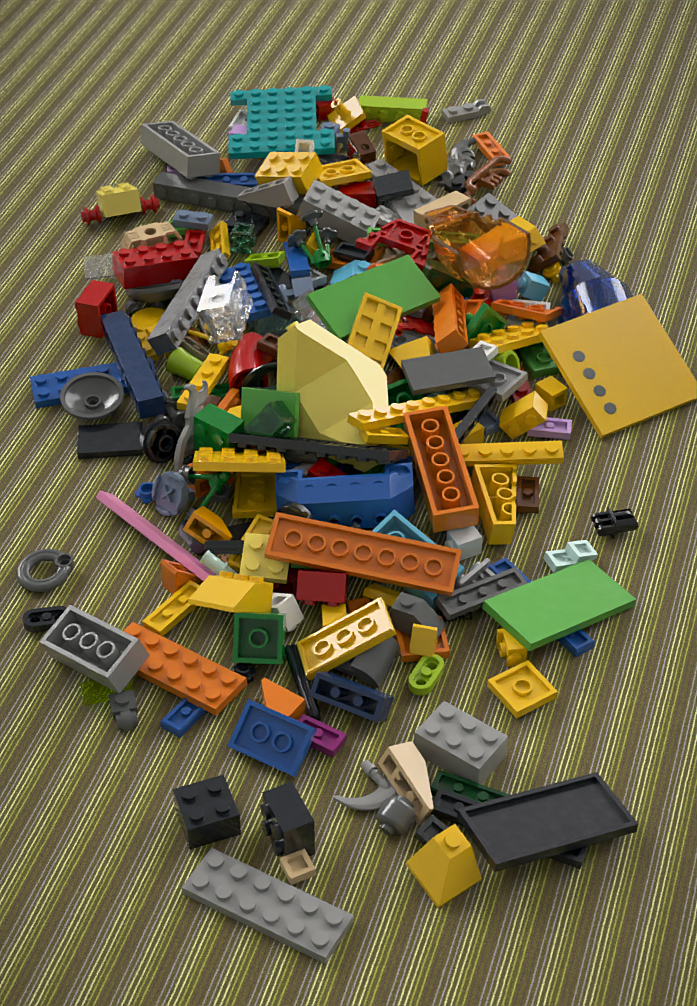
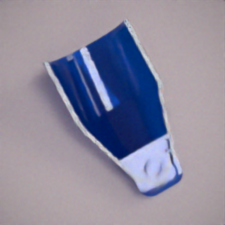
(588, 289)

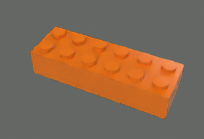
(441, 469)

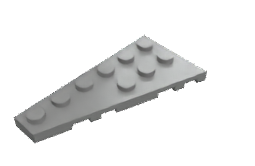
(404, 205)

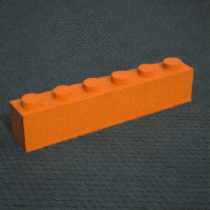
(450, 321)

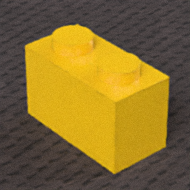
(523, 415)

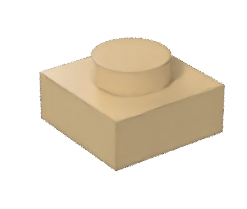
(297, 866)

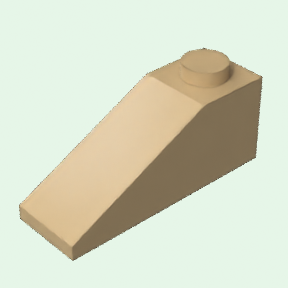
(409, 777)

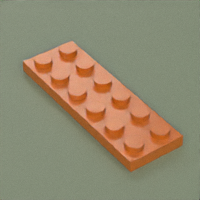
(186, 672)

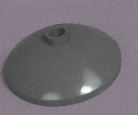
(154, 293)
(92, 396)

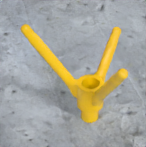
(222, 347)

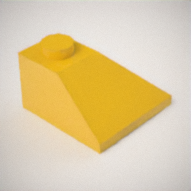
(445, 866)

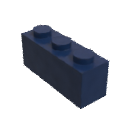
(351, 696)

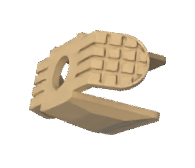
(148, 235)

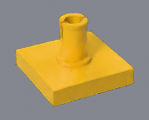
(347, 114)

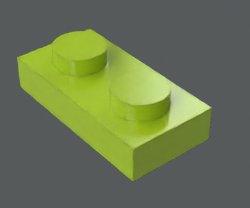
(270, 259)

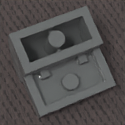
(372, 664)

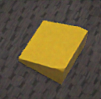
(423, 640)

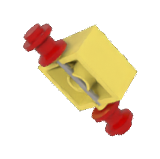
(118, 201)

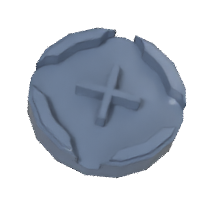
(171, 493)

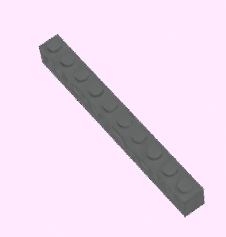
(212, 195)

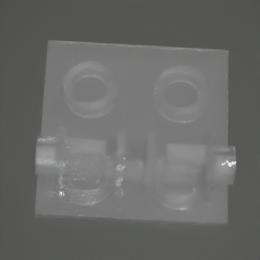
(98, 266)

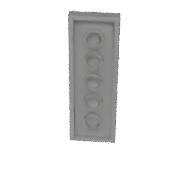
(268, 905)

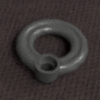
(64, 565)

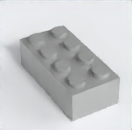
(340, 212)
(95, 648)

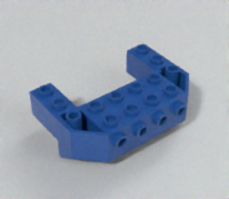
(350, 498)

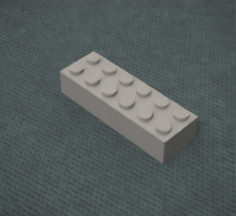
(180, 149)

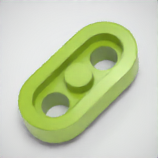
(422, 678)

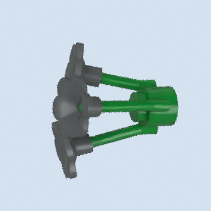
(325, 236)

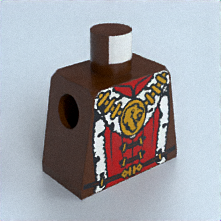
(361, 148)

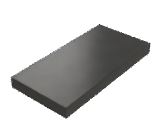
(447, 371)

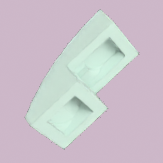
(573, 553)

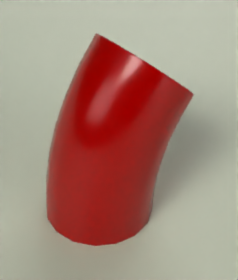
(245, 359)

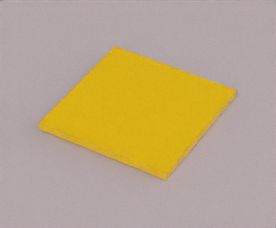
(629, 359)

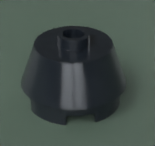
(159, 441)

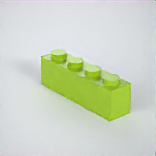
(391, 108)

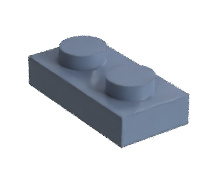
(193, 220)

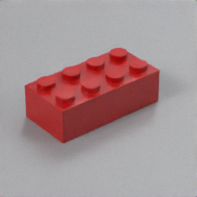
(153, 264)

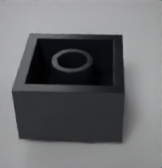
(207, 811)
(287, 821)

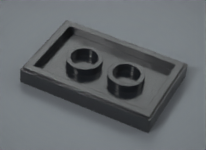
(109, 440)

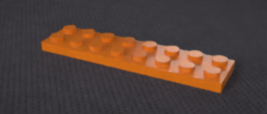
(363, 554)

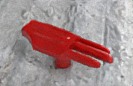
(365, 125)

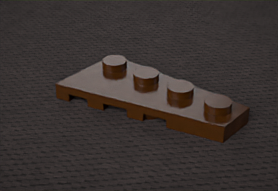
(550, 252)

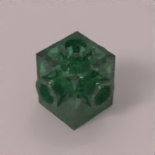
(242, 238)

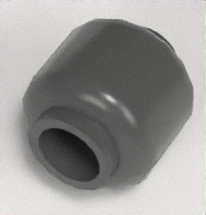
(395, 815)

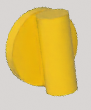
(553, 272)

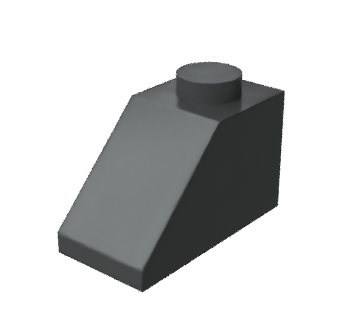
(414, 610)

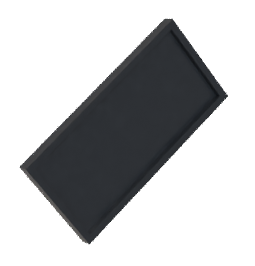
(546, 821)

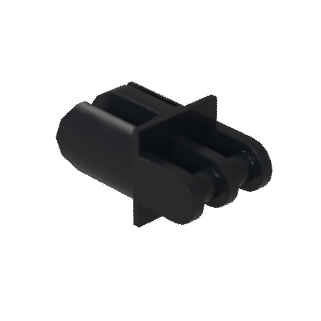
(614, 522)

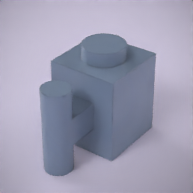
(339, 137)
(299, 287)

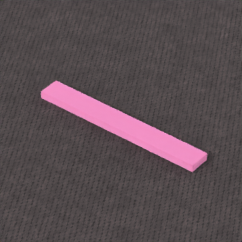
(155, 535)

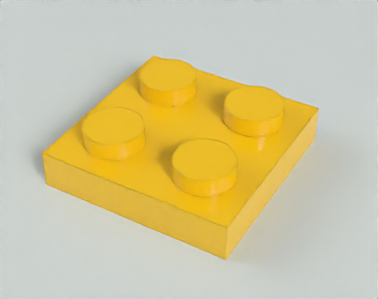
(522, 689)

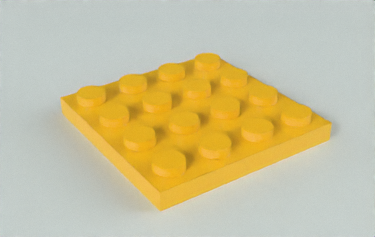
(233, 461)

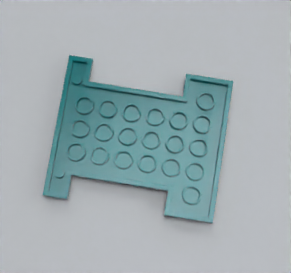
(279, 119)

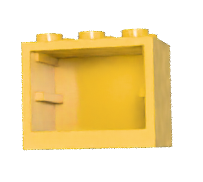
(415, 148)

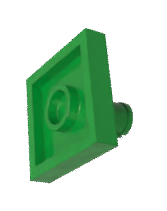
(483, 321)

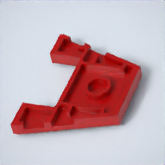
(402, 236)

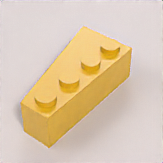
(496, 498)

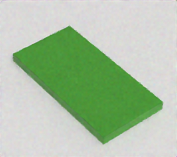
(394, 281)
(558, 604)

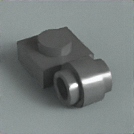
(124, 710)

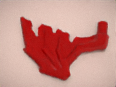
(412, 323)

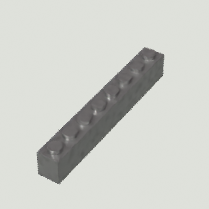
(182, 309)

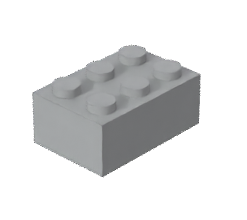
(460, 743)

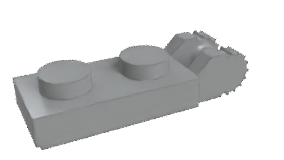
(466, 111)

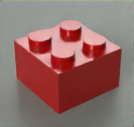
(96, 300)
(322, 585)

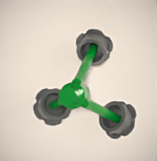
(219, 489)

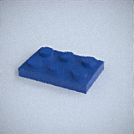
(272, 737)

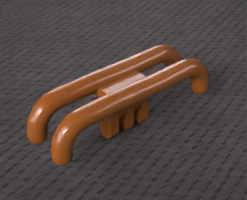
(487, 178)

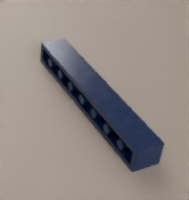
(133, 364)

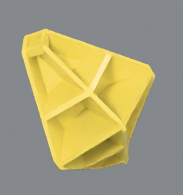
(331, 384)

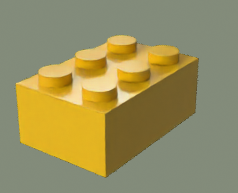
(301, 166)

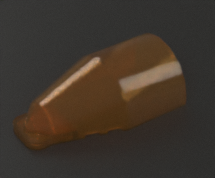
(477, 247)

